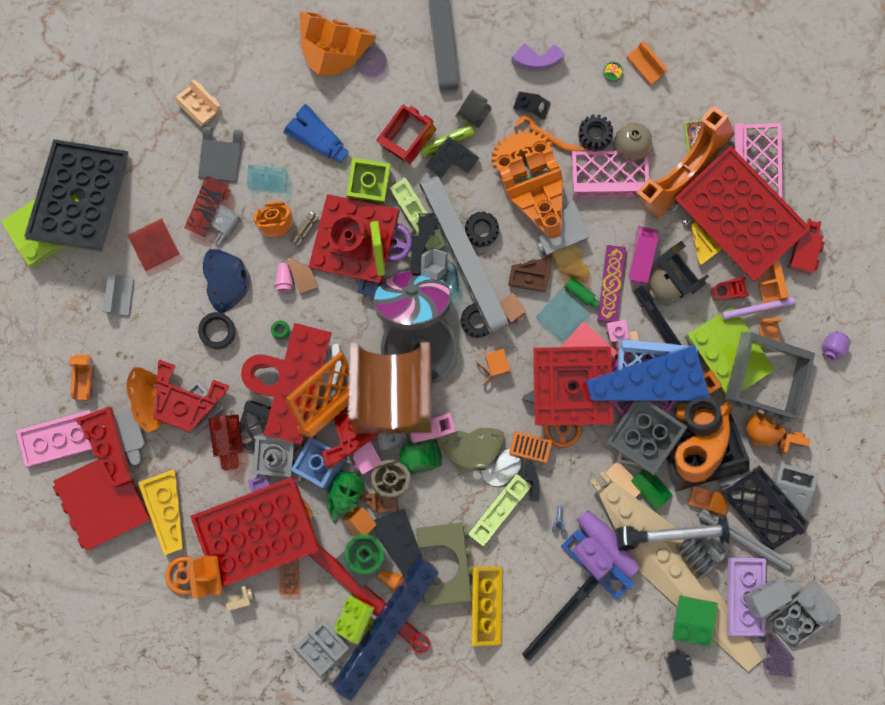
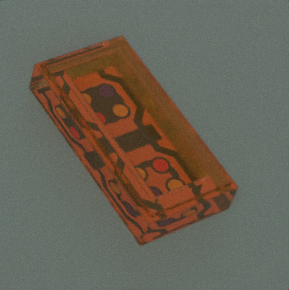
(290, 577)

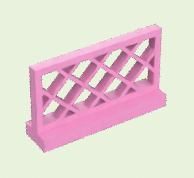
(741, 147)
(606, 189)

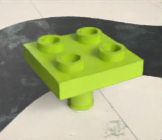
(354, 619)

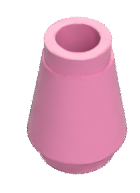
(283, 278)

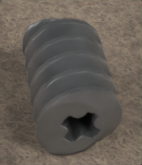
(697, 556)

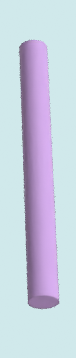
(758, 308)

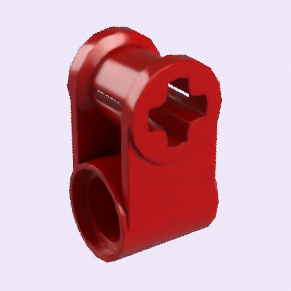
(733, 289)

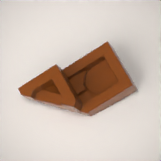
(380, 504)

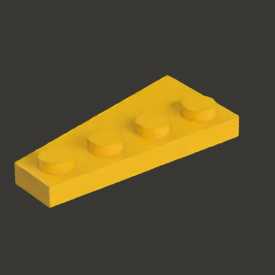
(163, 507)

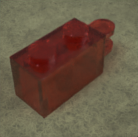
(226, 440)

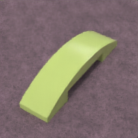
(499, 510)

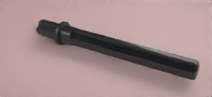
(656, 316)
(579, 596)

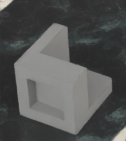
(434, 263)

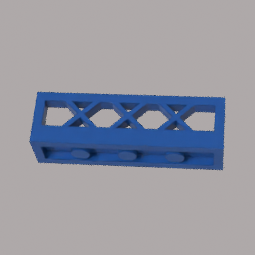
(614, 570)

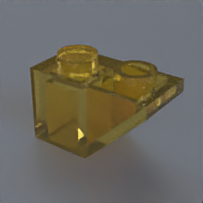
(570, 264)

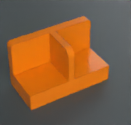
(772, 284)
(204, 576)

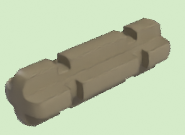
(304, 228)

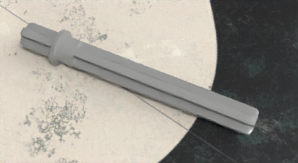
(749, 542)

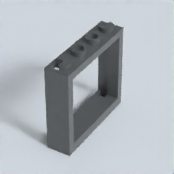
(799, 381)

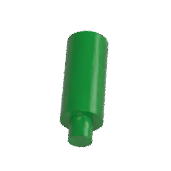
(581, 292)

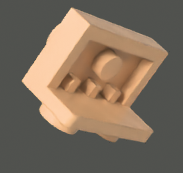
(198, 103)

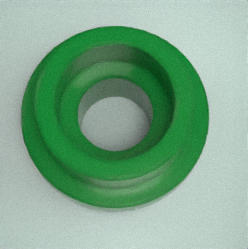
(276, 325)

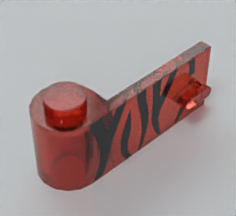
(206, 205)

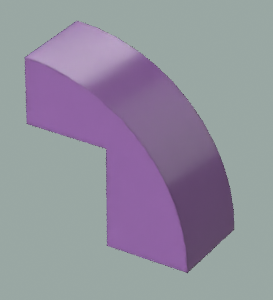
(529, 60)

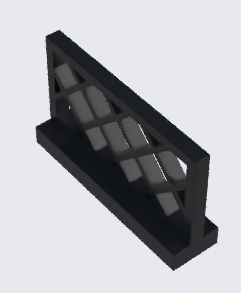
(259, 410)
(779, 503)

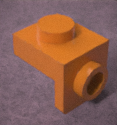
(797, 439)

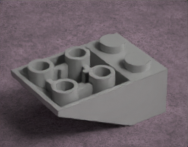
(796, 485)
(804, 615)

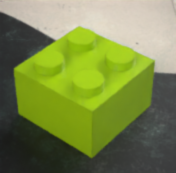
(368, 181)

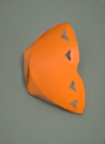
(143, 397)

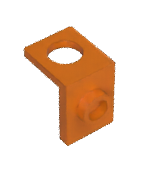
(770, 328)

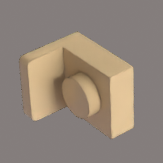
(237, 602)

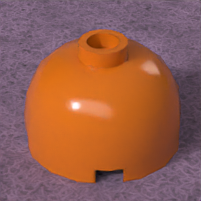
(274, 219)
(763, 430)

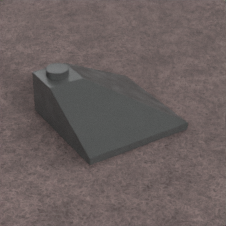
(647, 435)

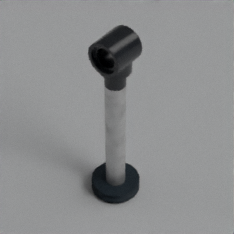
(629, 538)

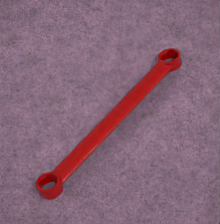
(365, 594)

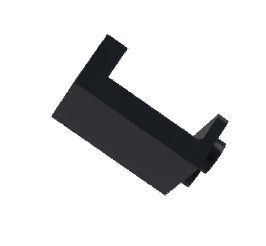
(679, 270)

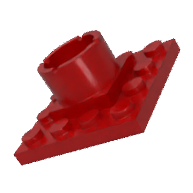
(345, 238)
(561, 366)

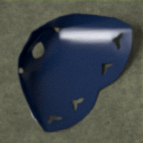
(225, 279)

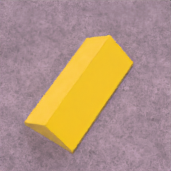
(486, 605)

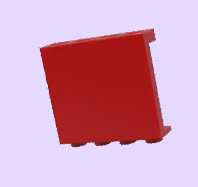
(96, 507)

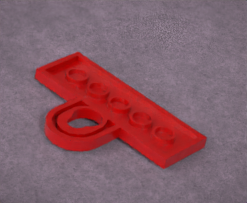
(302, 359)

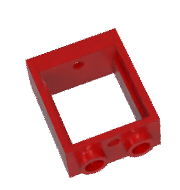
(396, 123)

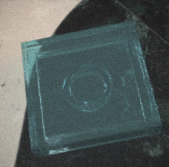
(562, 315)

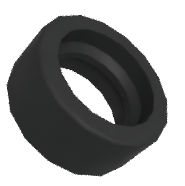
(202, 330)
(699, 403)

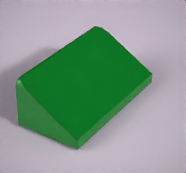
(651, 488)

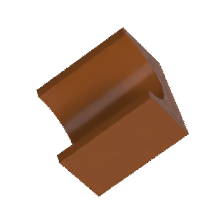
(391, 391)

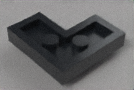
(451, 152)

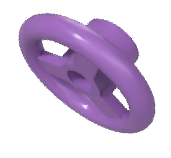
(400, 244)

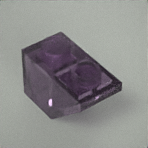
(779, 659)

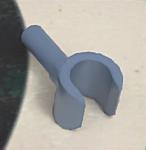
(559, 523)

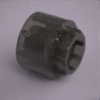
(474, 110)

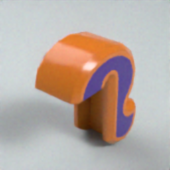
(81, 376)

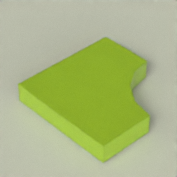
(377, 248)

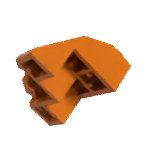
(331, 45)

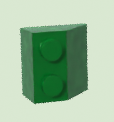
(695, 621)

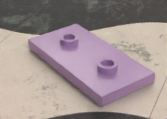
(743, 577)

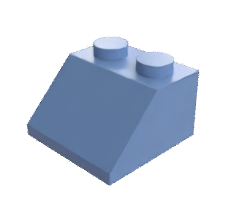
(312, 466)

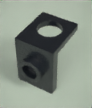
(530, 103)

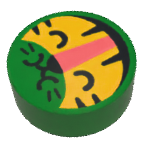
(613, 71)

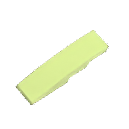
(411, 207)

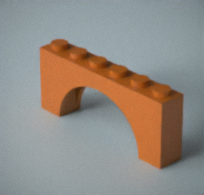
(714, 134)

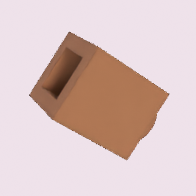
(513, 308)

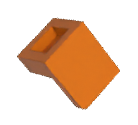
(497, 362)
(359, 521)

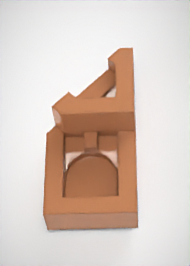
(302, 275)

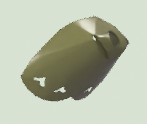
(471, 451)

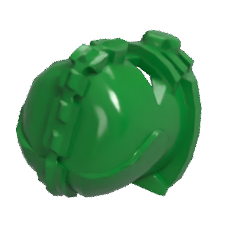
(344, 493)

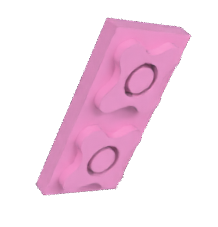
(52, 440)

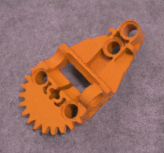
(539, 196)

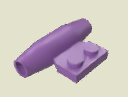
(600, 548)

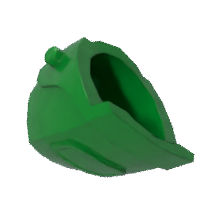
(421, 456)

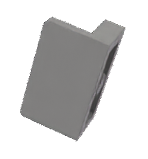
(118, 295)

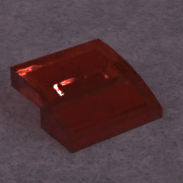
(153, 244)

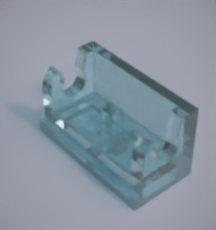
(267, 178)

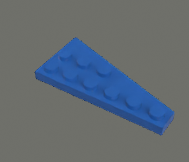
(665, 377)

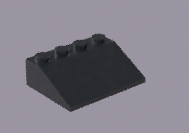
(734, 461)

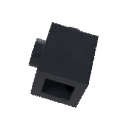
(678, 664)

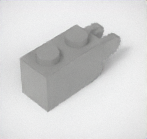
(132, 436)
(770, 597)

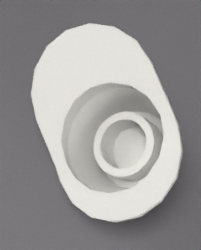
(504, 468)

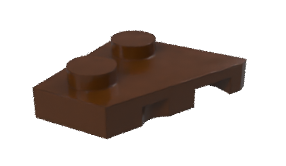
(531, 275)

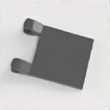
(219, 158)

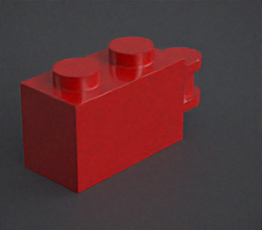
(807, 250)

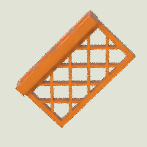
(330, 406)

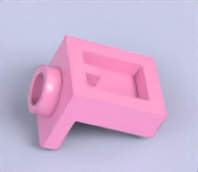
(617, 330)

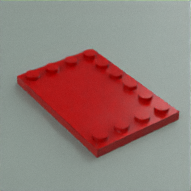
(742, 213)
(257, 531)

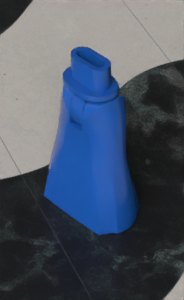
(315, 134)

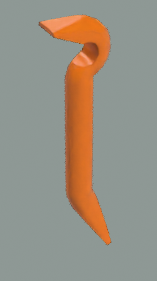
(557, 142)

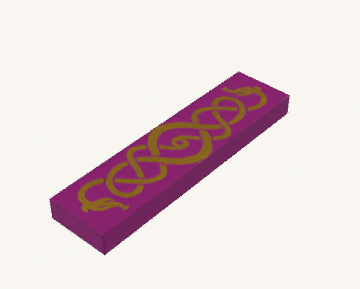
(611, 283)

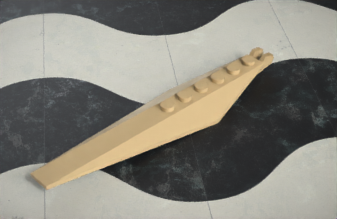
(668, 570)

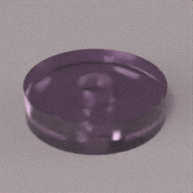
(377, 68)

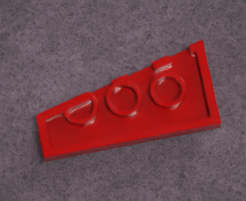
(105, 440)

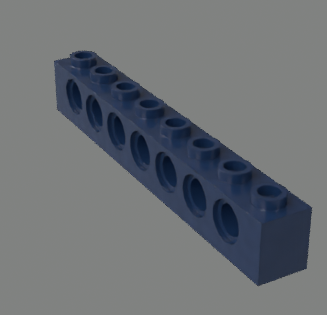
(385, 628)

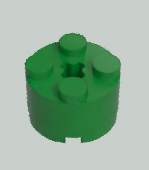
(371, 562)

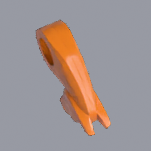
(710, 447)

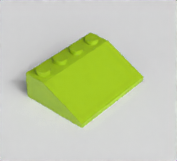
(32, 251)
(717, 350)

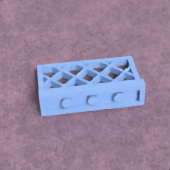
(644, 348)

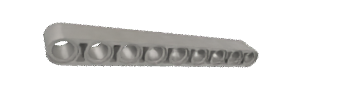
(464, 255)

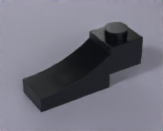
(426, 226)

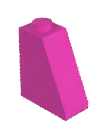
(643, 254)

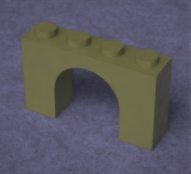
(459, 587)

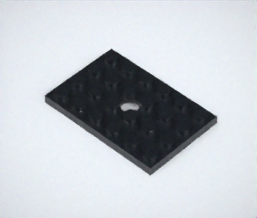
(73, 168)

